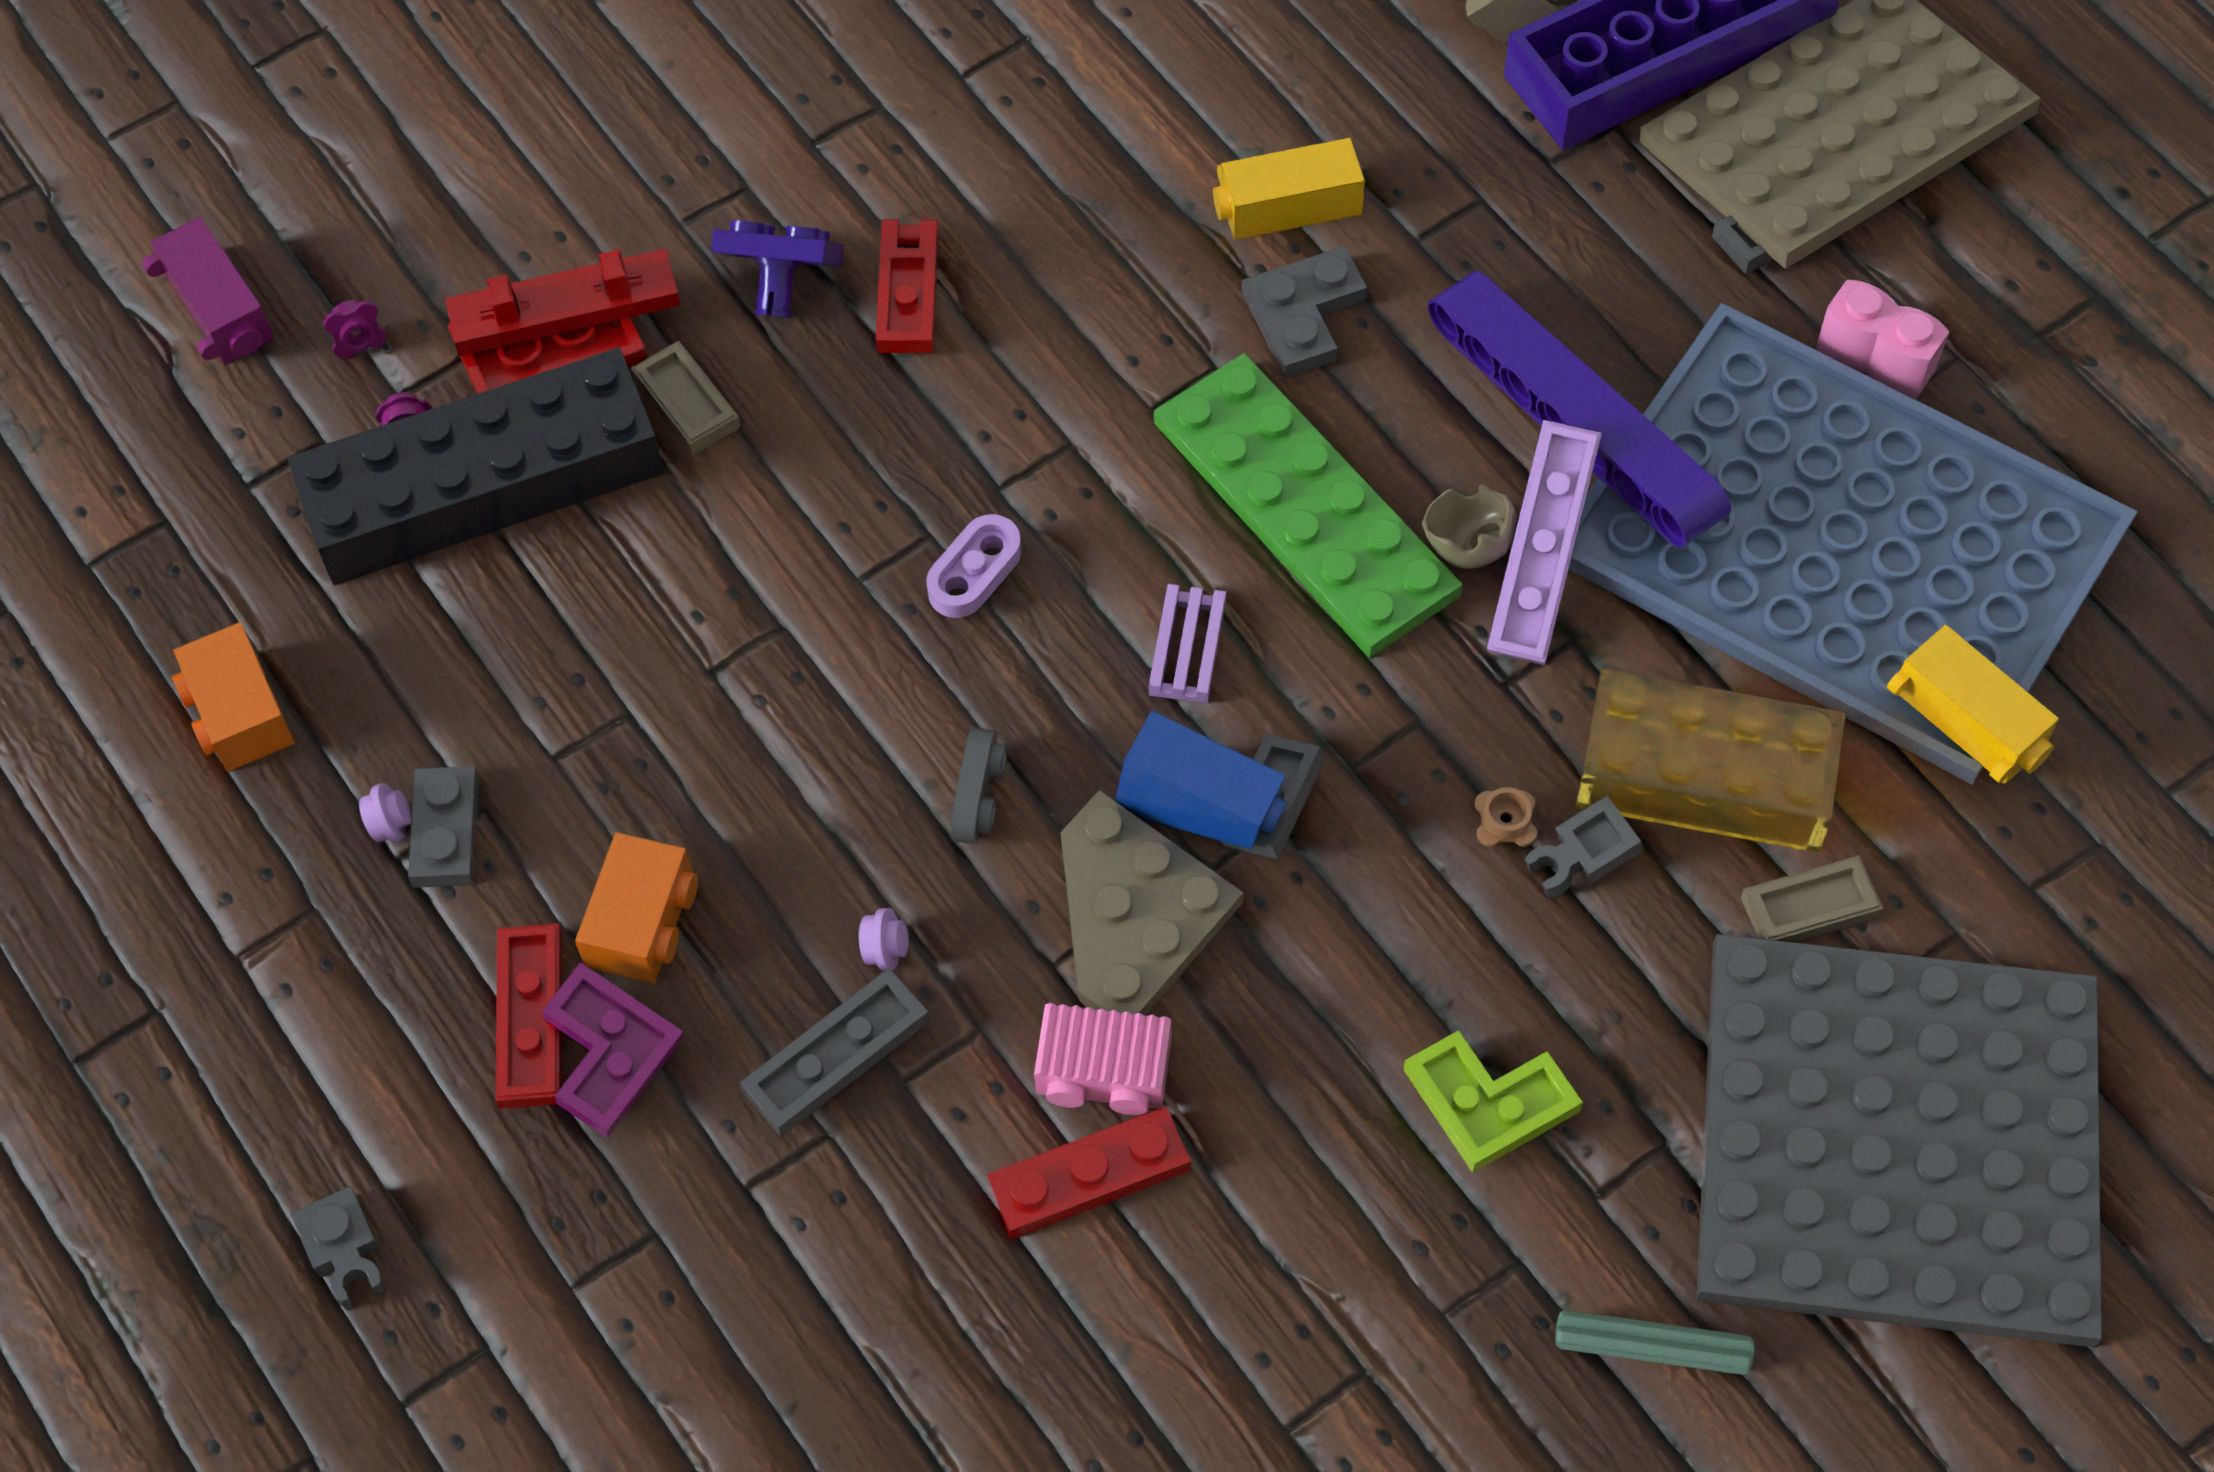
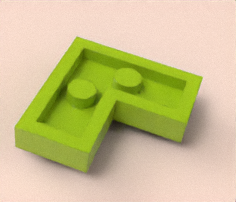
(1487, 1115)

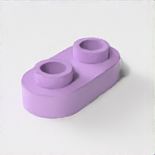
(970, 569)

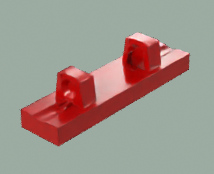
(562, 301)

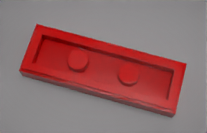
(526, 1044)

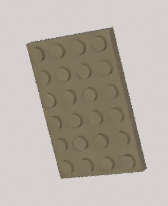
(1838, 124)

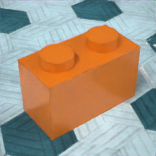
(232, 697)
(636, 908)

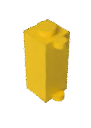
(1290, 189)
(1976, 705)

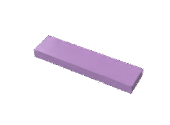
(1544, 542)

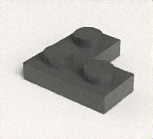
(1291, 303)

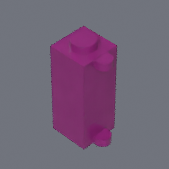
(210, 291)

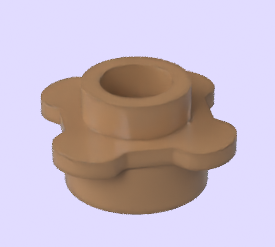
(1510, 802)

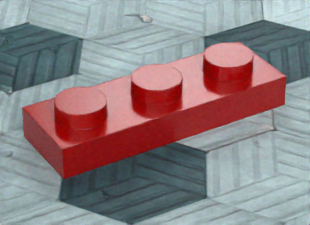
(1089, 1172)

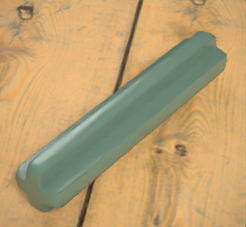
(1654, 1342)

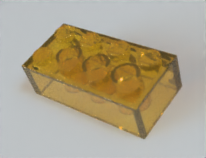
(1712, 760)

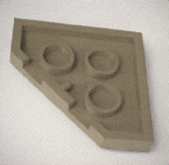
(1135, 907)

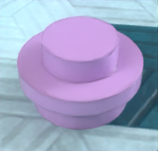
(385, 813)
(883, 939)

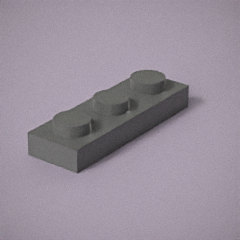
(834, 1052)

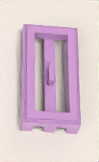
(1194, 603)

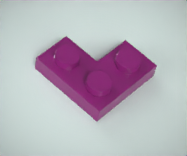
(624, 1043)

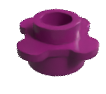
(350, 316)

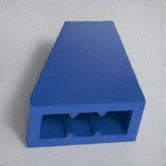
(1198, 785)

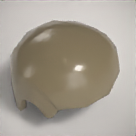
(1471, 528)

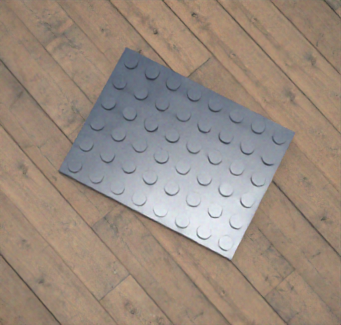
(1850, 532)

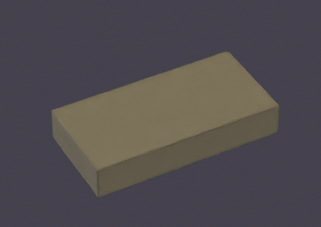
(685, 397)
(1812, 902)

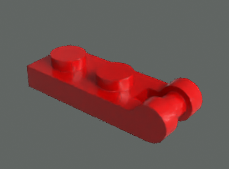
(907, 287)

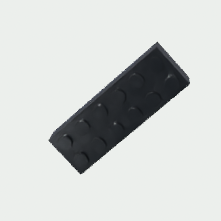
(476, 465)

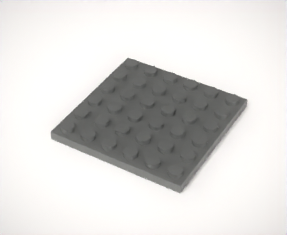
(1902, 1141)

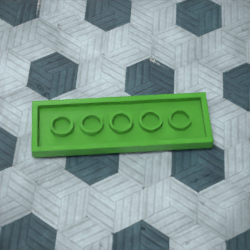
(1307, 505)

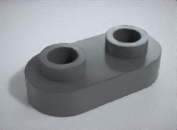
(972, 806)

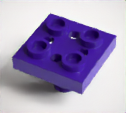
(777, 257)

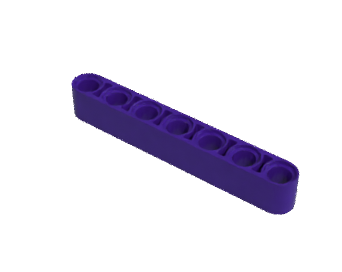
(1560, 388)

